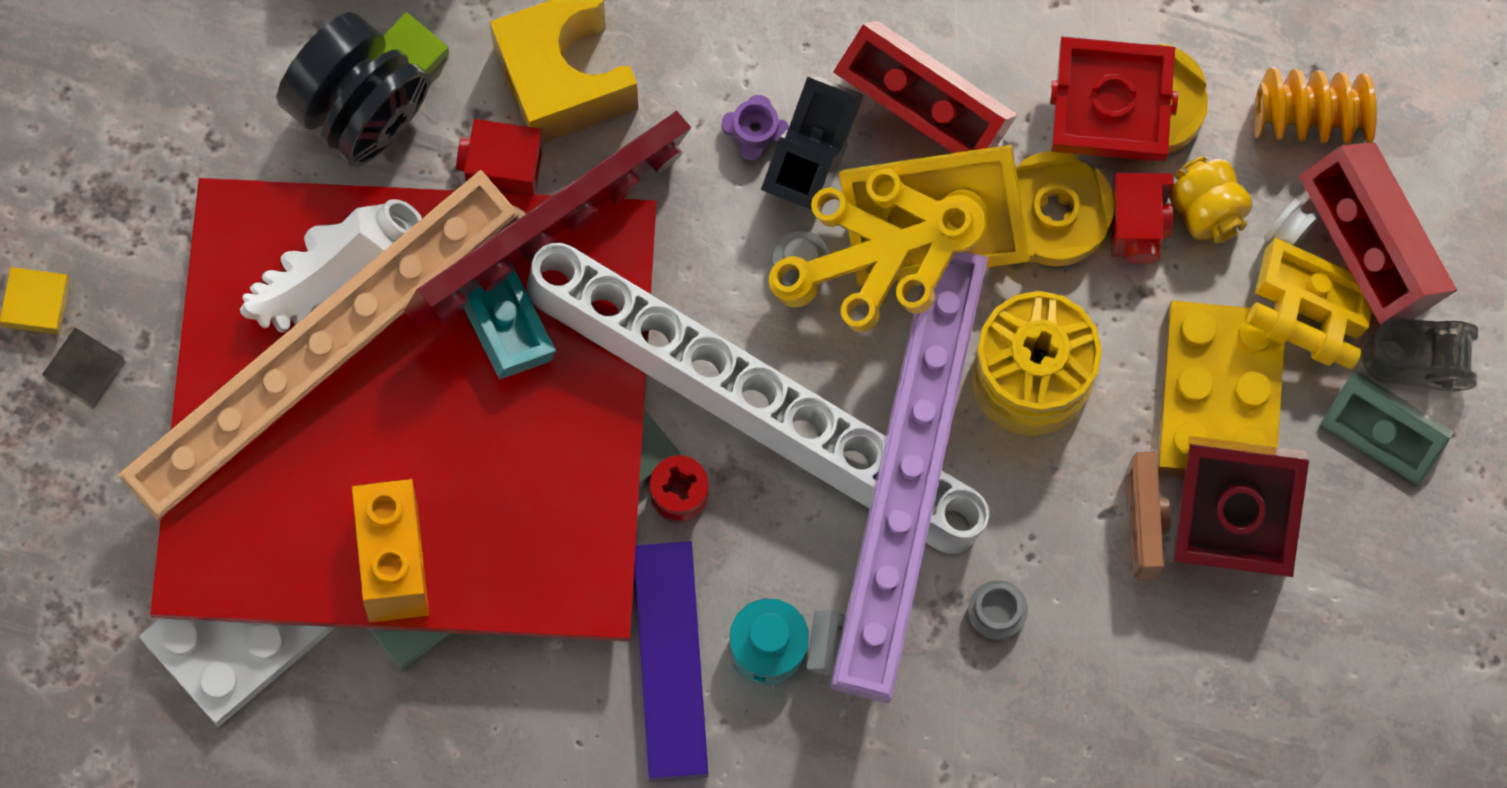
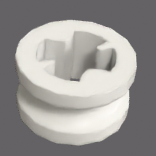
(1292, 225)

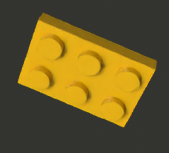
(982, 174)
(1217, 381)

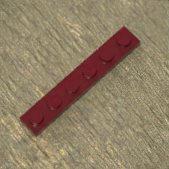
(570, 207)

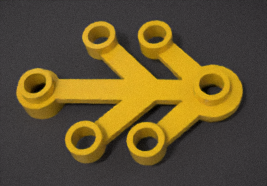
(886, 249)

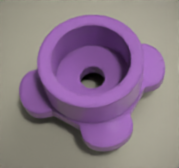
(759, 111)

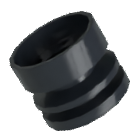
(353, 89)

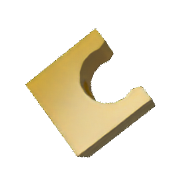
(540, 80)

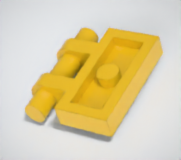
(1317, 290)

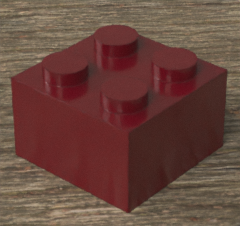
(1241, 506)

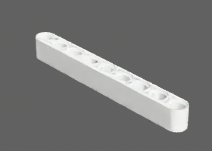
(737, 374)

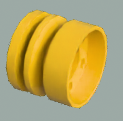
(1029, 395)

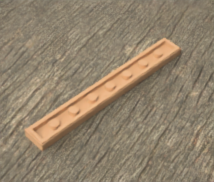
(315, 347)

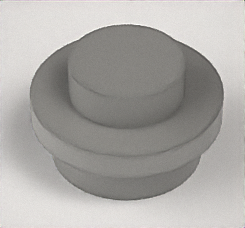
(798, 244)
(997, 610)

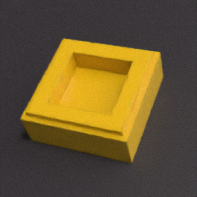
(35, 300)

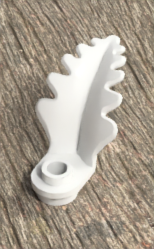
(331, 260)

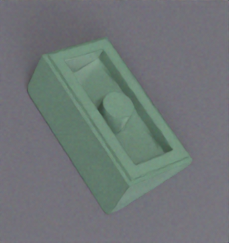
(1386, 427)

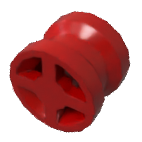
(682, 501)

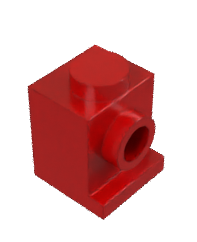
(1141, 216)

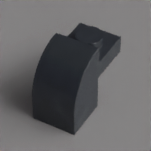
(814, 142)

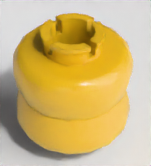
(1210, 199)

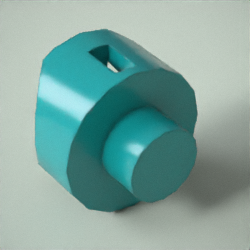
(768, 641)

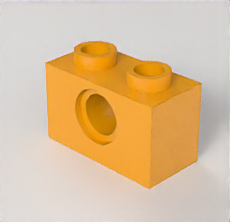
(390, 550)

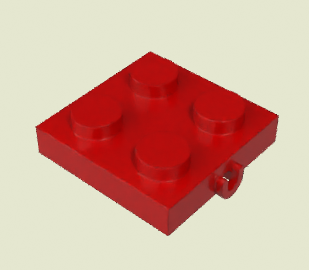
(1113, 99)

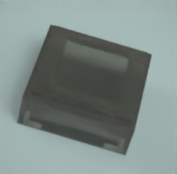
(84, 368)

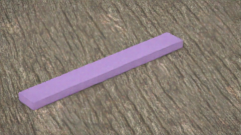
(907, 484)

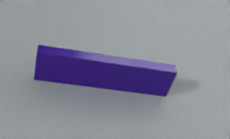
(670, 661)

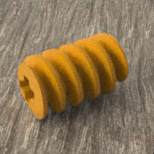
(1316, 105)

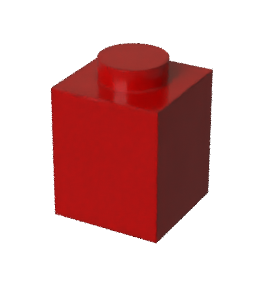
(505, 154)

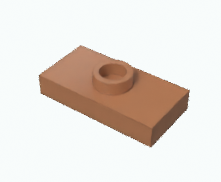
(1148, 516)

